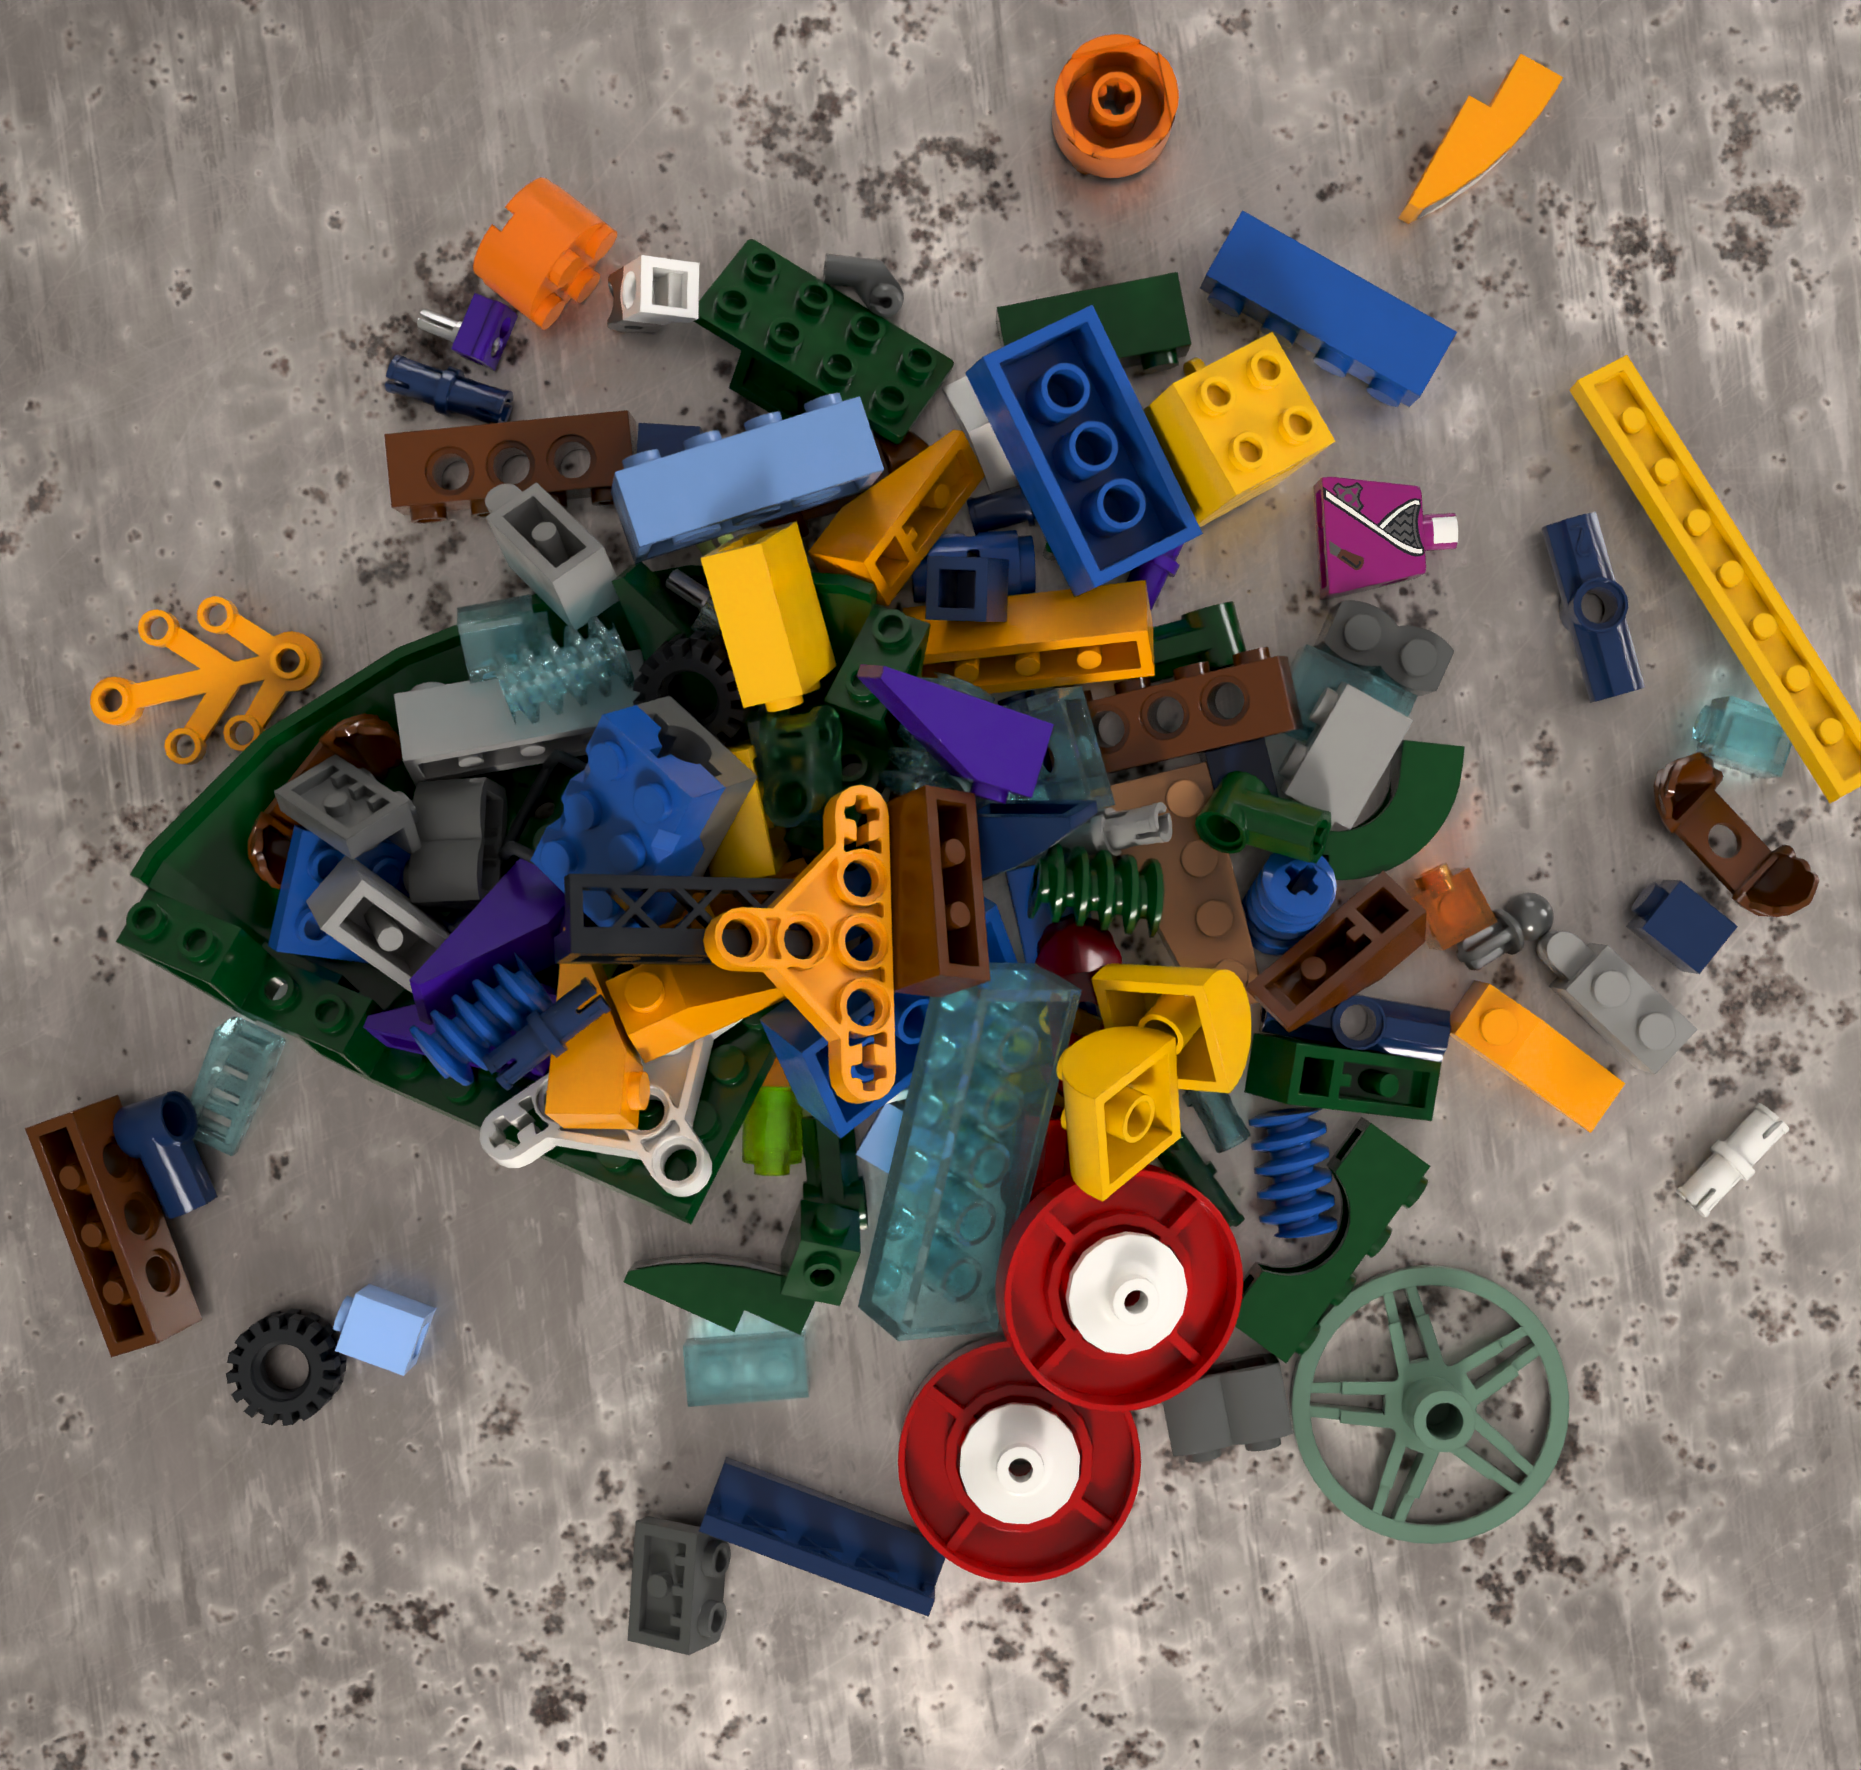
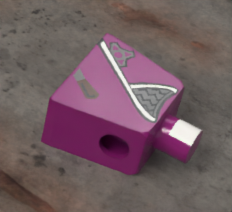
(1374, 534)

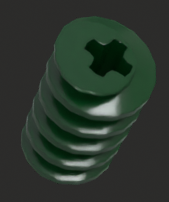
(1098, 888)

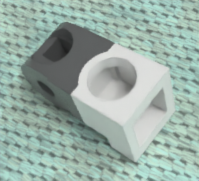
(653, 293)

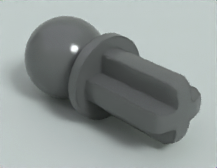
(1525, 918)

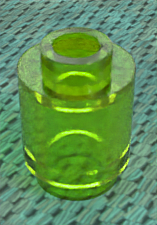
(773, 1132)

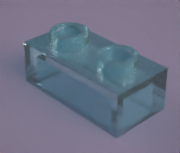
(746, 1368)

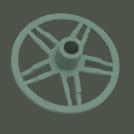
(1431, 1405)

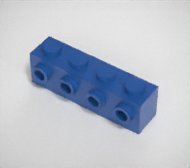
(1326, 311)

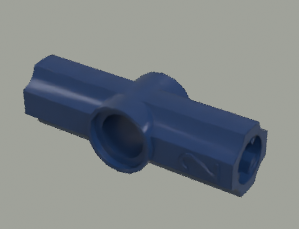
(1584, 566)
(1391, 1028)

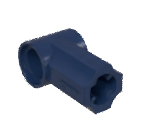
(162, 1137)

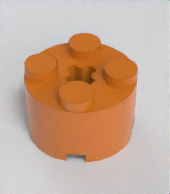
(1138, 82)
(544, 252)

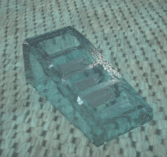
(249, 1051)

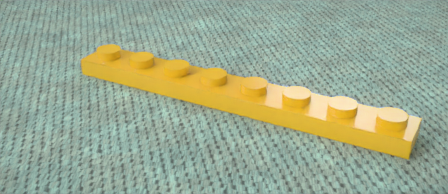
(1725, 574)

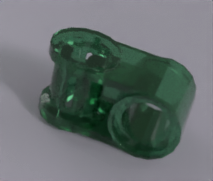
(800, 764)

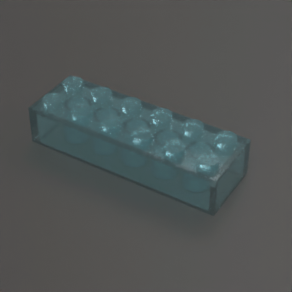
(967, 1151)

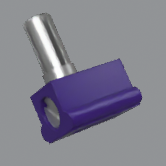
(481, 333)

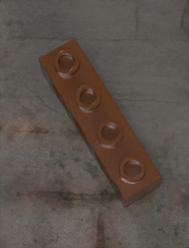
(420, 457)
(1267, 710)
(113, 1229)

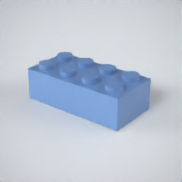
(746, 477)

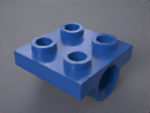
(306, 868)

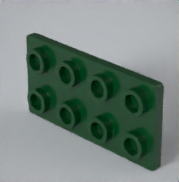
(814, 341)

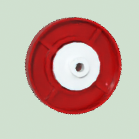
(1120, 1293)
(1005, 1517)

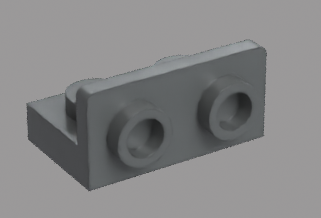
(349, 808)
(677, 1586)

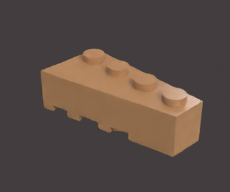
(1202, 903)

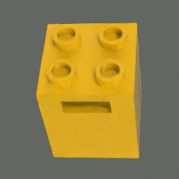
(1236, 427)

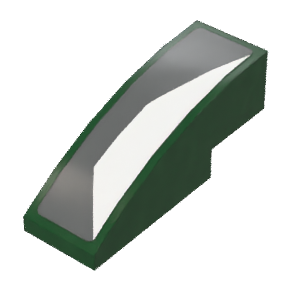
(721, 1289)

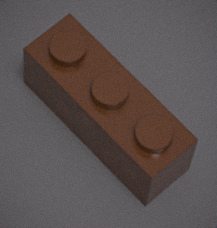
(936, 893)

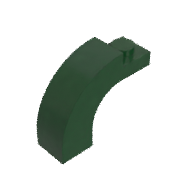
(1415, 806)

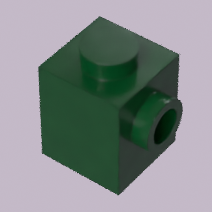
(825, 1240)

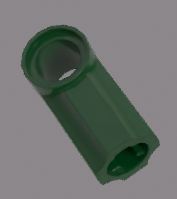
(1200, 636)
(1247, 814)
(832, 1169)

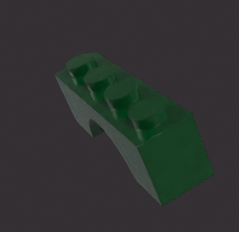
(1373, 1183)

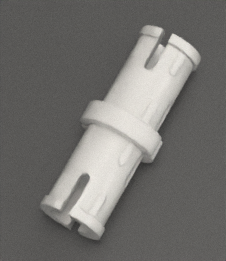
(1732, 1160)

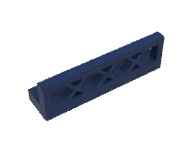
(823, 1536)

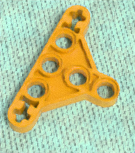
(829, 975)

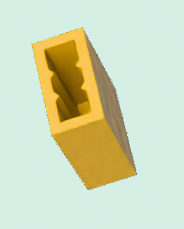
(769, 616)

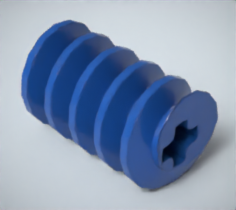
(1287, 902)
(482, 1023)
(1294, 1172)

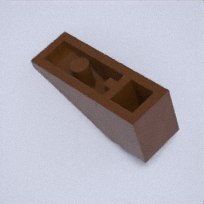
(1342, 954)

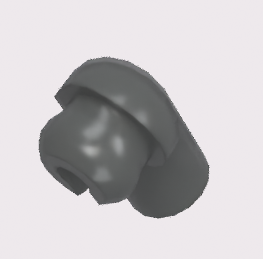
(869, 279)

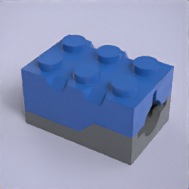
(645, 805)

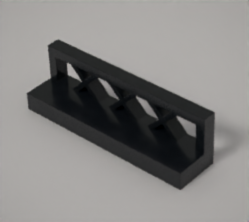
(656, 944)

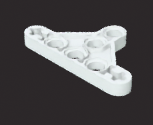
(673, 1079)

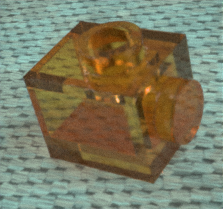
(1452, 905)

